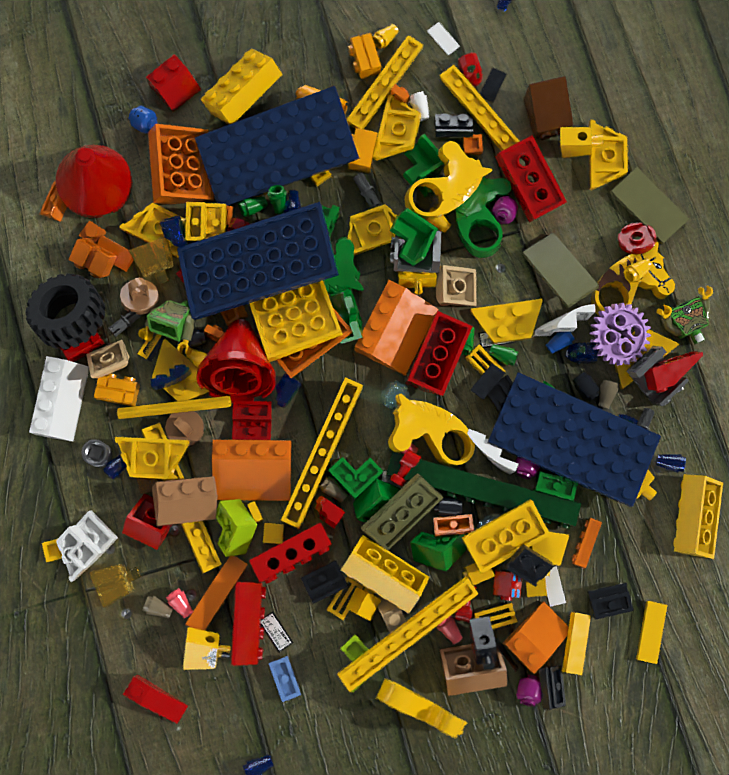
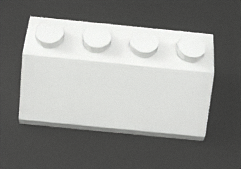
(59, 399)

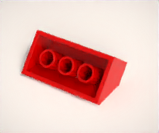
(439, 354)
(247, 623)

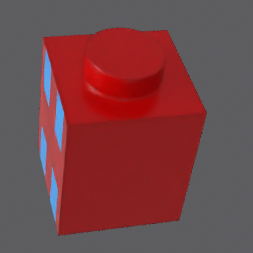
(507, 585)

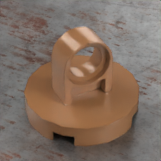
(139, 296)
(185, 427)

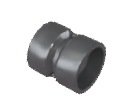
(96, 453)

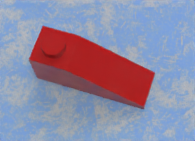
(670, 371)
(155, 699)

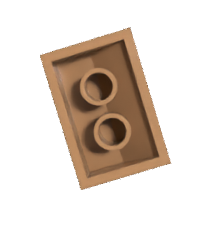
(185, 500)
(465, 676)

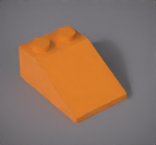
(537, 637)

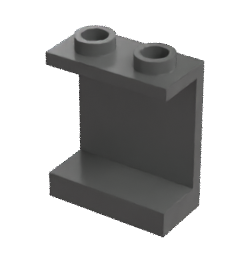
(430, 264)
(642, 365)

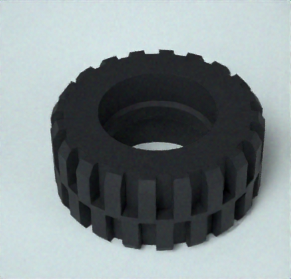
(52, 298)

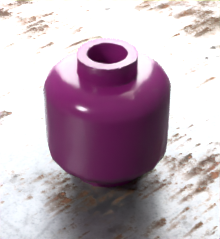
(505, 210)
(526, 469)
(529, 691)

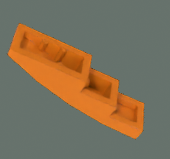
(217, 593)

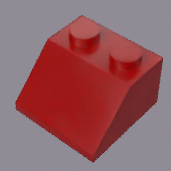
(173, 83)
(142, 526)

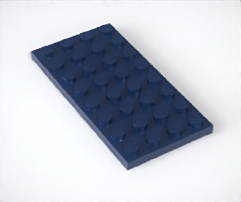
(277, 147)
(257, 261)
(574, 439)

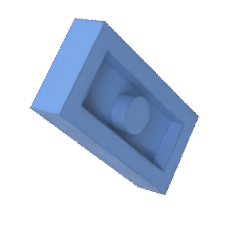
(284, 678)

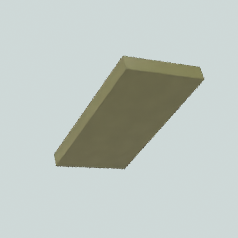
(649, 205)
(560, 270)
(402, 512)

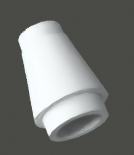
(419, 102)

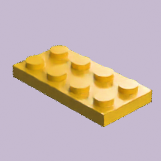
(505, 535)

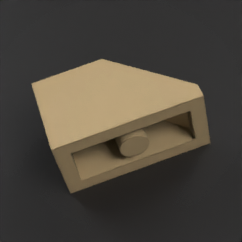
(391, 614)

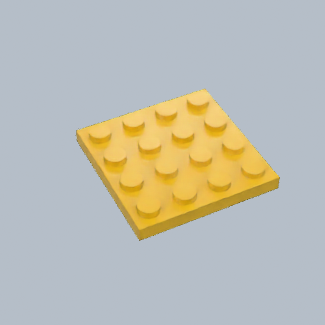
(295, 320)

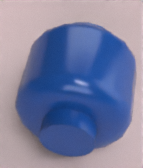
(142, 119)

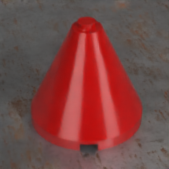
(93, 181)
(237, 366)

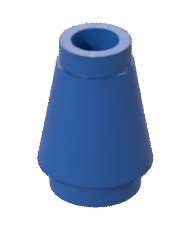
(560, 341)

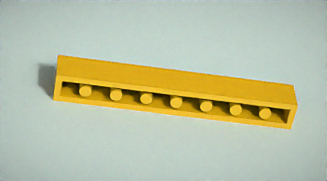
(322, 453)

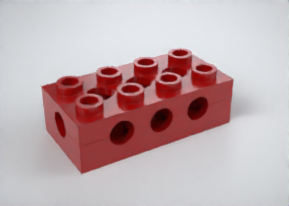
(540, 172)
(261, 563)

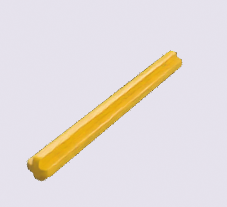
(174, 407)

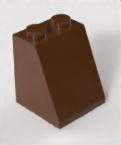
(548, 107)

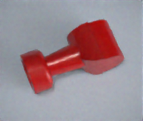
(408, 461)
(464, 613)

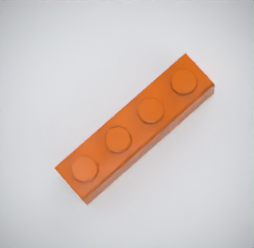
(586, 543)

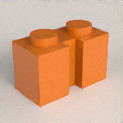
(93, 257)

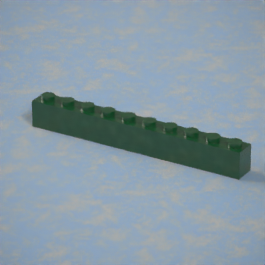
(489, 491)

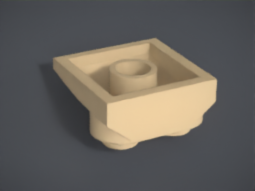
(456, 286)
(107, 359)

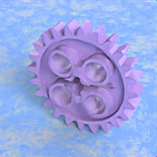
(628, 319)

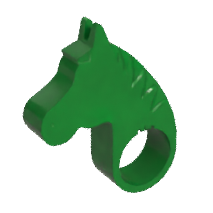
(475, 213)
(348, 273)

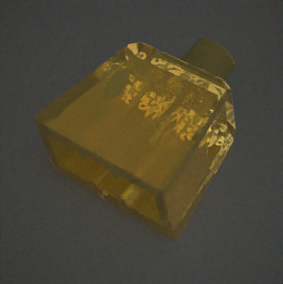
(154, 259)
(114, 583)

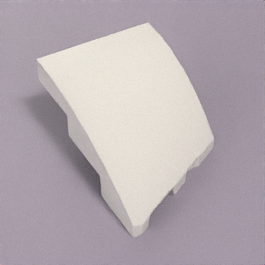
(566, 322)
(492, 452)
(84, 544)

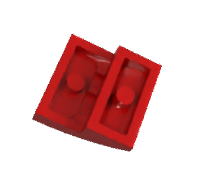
(252, 420)

